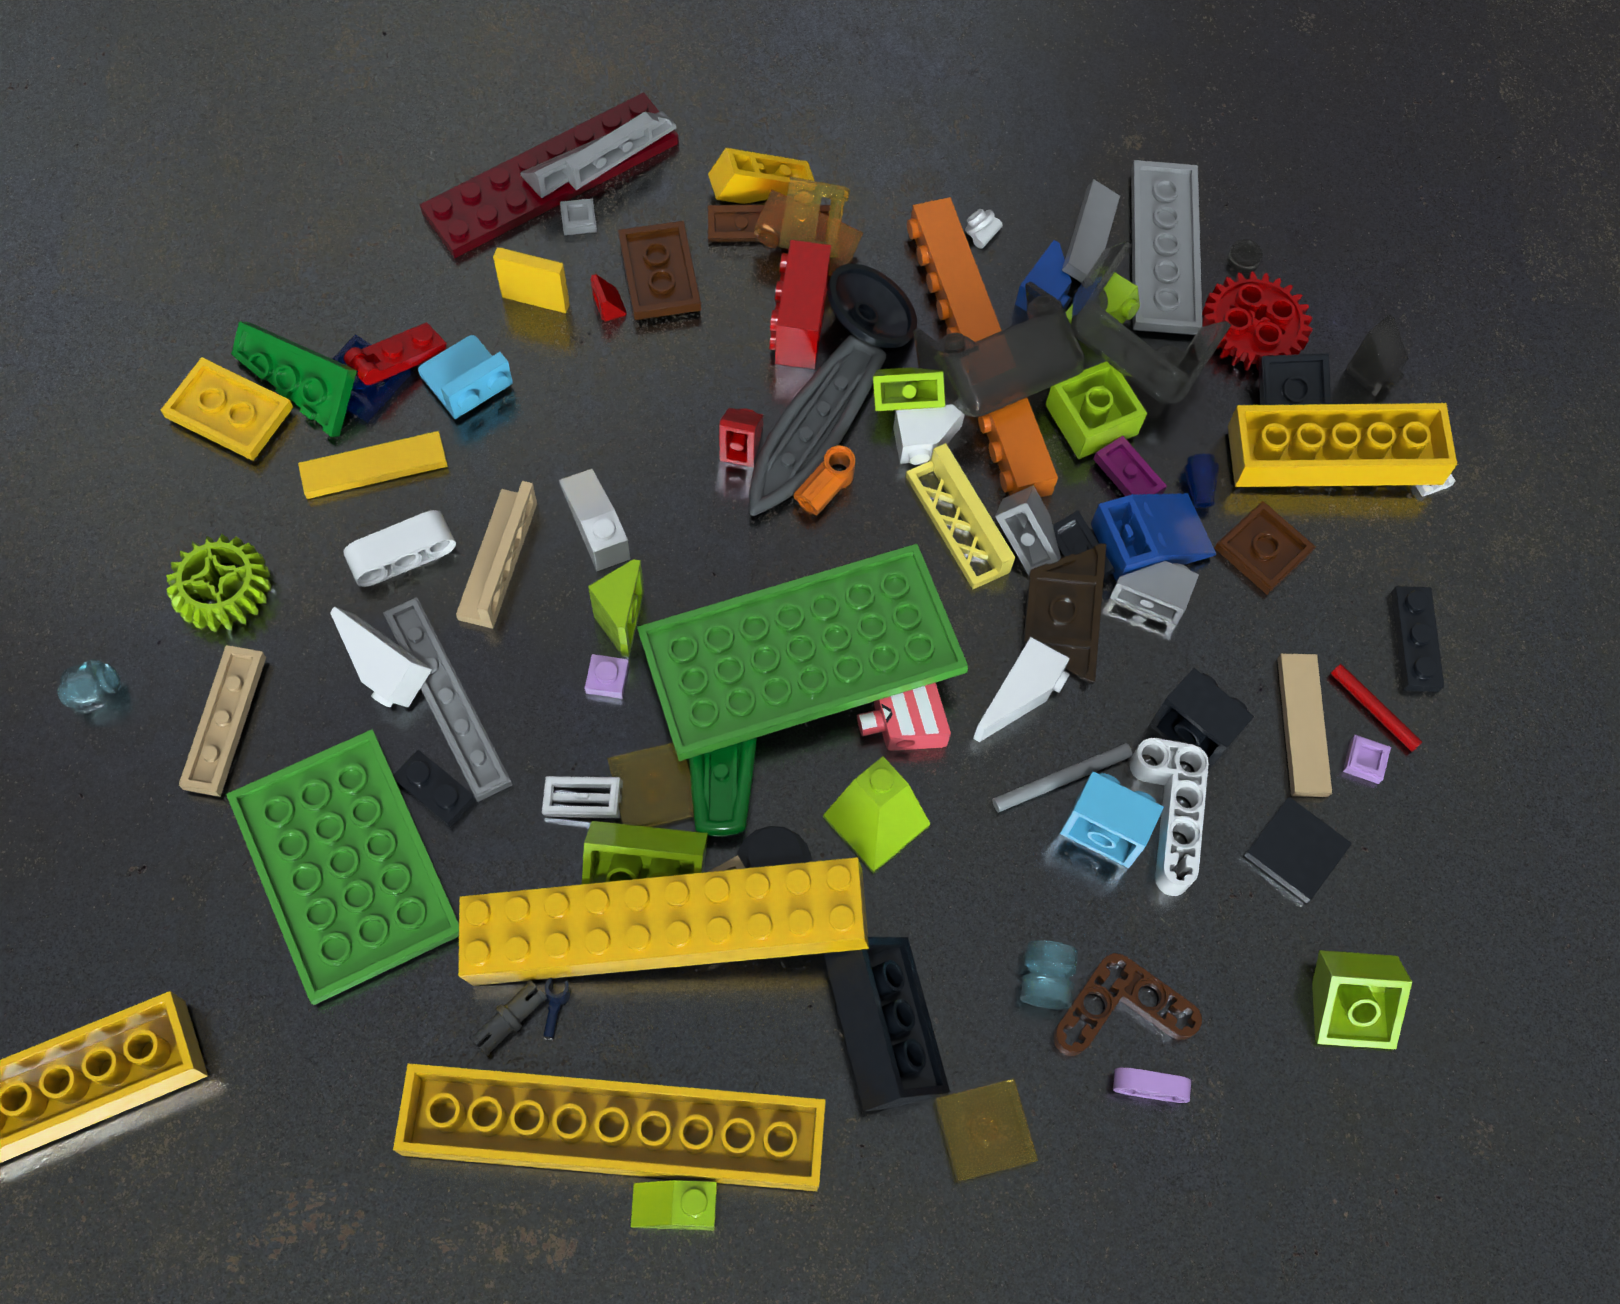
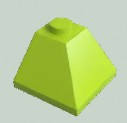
(877, 815)

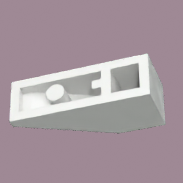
(596, 519)
(379, 661)
(1025, 688)

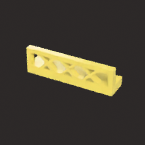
(971, 510)

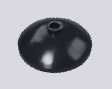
(871, 306)

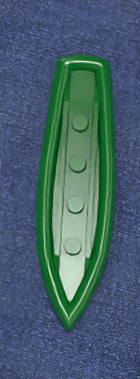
(722, 788)

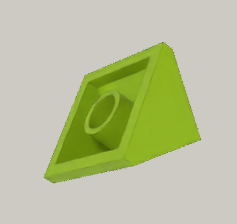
(617, 604)

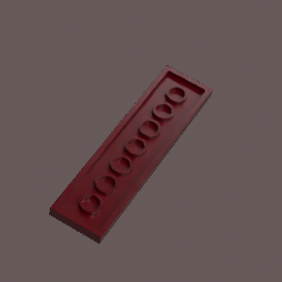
(503, 199)

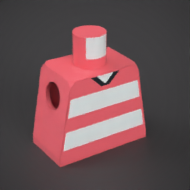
(908, 720)

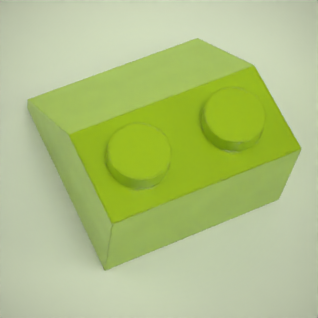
(1359, 999)

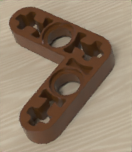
(1126, 992)

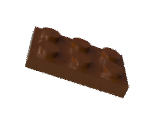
(659, 270)

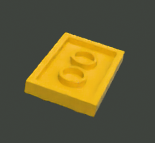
(227, 408)

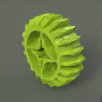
(199, 578)

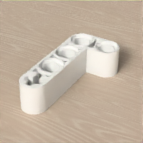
(1174, 816)

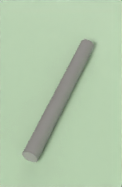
(1062, 777)

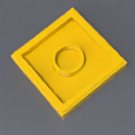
(531, 280)

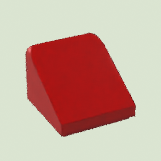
(607, 299)

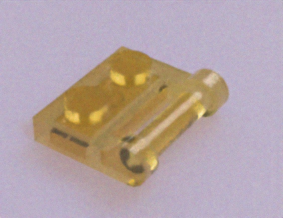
(803, 212)

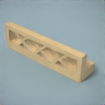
(497, 556)

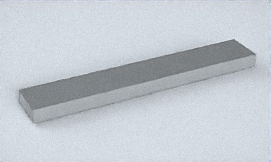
(449, 701)

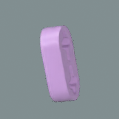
(1152, 1085)

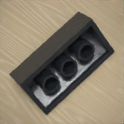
(886, 1024)

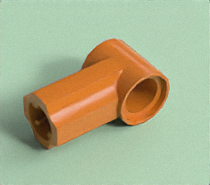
(825, 481)

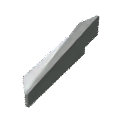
(598, 156)

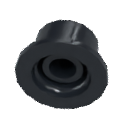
(773, 847)

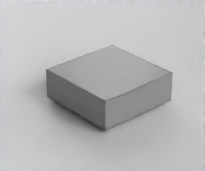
(578, 216)

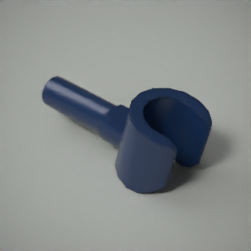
(555, 1002)

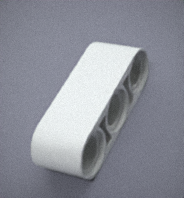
(399, 548)

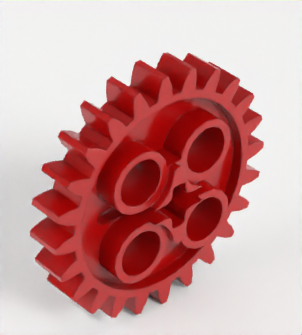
(1258, 317)

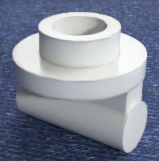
(982, 227)

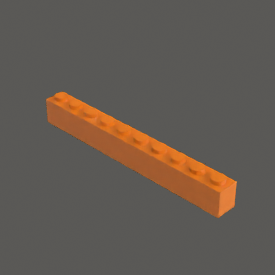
(968, 310)

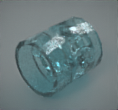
(1048, 979)

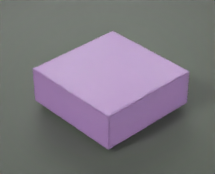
(1366, 759)

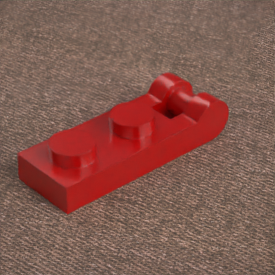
(395, 354)

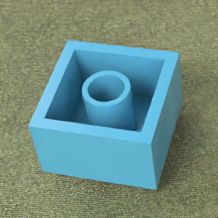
(1112, 819)

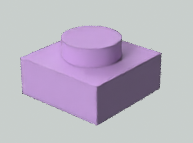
(607, 676)

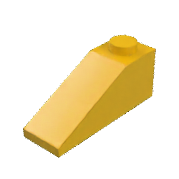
(751, 176)

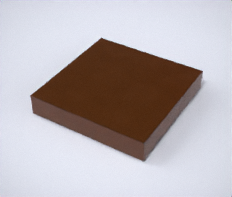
(1265, 547)

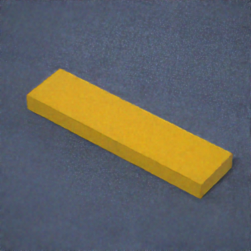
(372, 465)

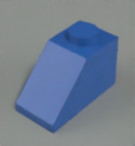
(1048, 276)

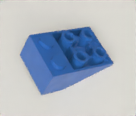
(1150, 530)

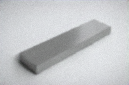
(1091, 230)

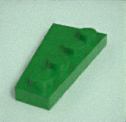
(298, 373)

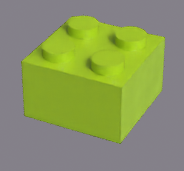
(1095, 409)

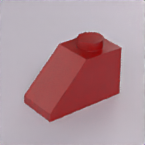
(740, 436)

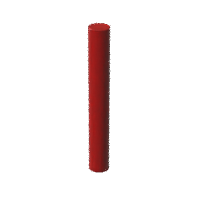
(1376, 707)

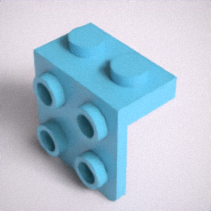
(466, 375)

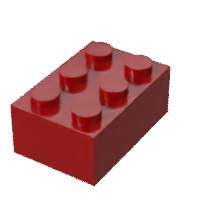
(800, 304)

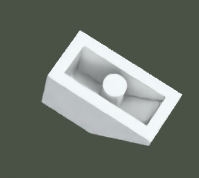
(923, 430)

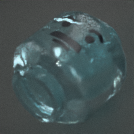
(88, 686)

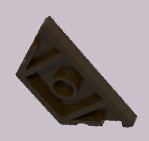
(1066, 608)

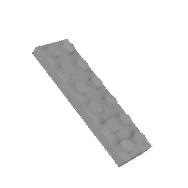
(1166, 247)

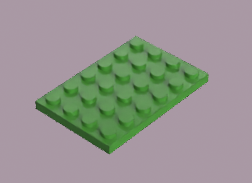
(343, 866)

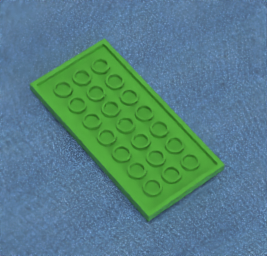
(800, 651)

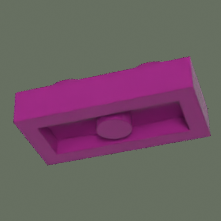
(1128, 469)

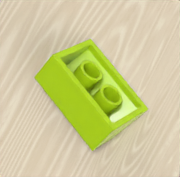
(640, 852)

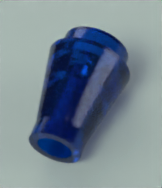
(1202, 479)

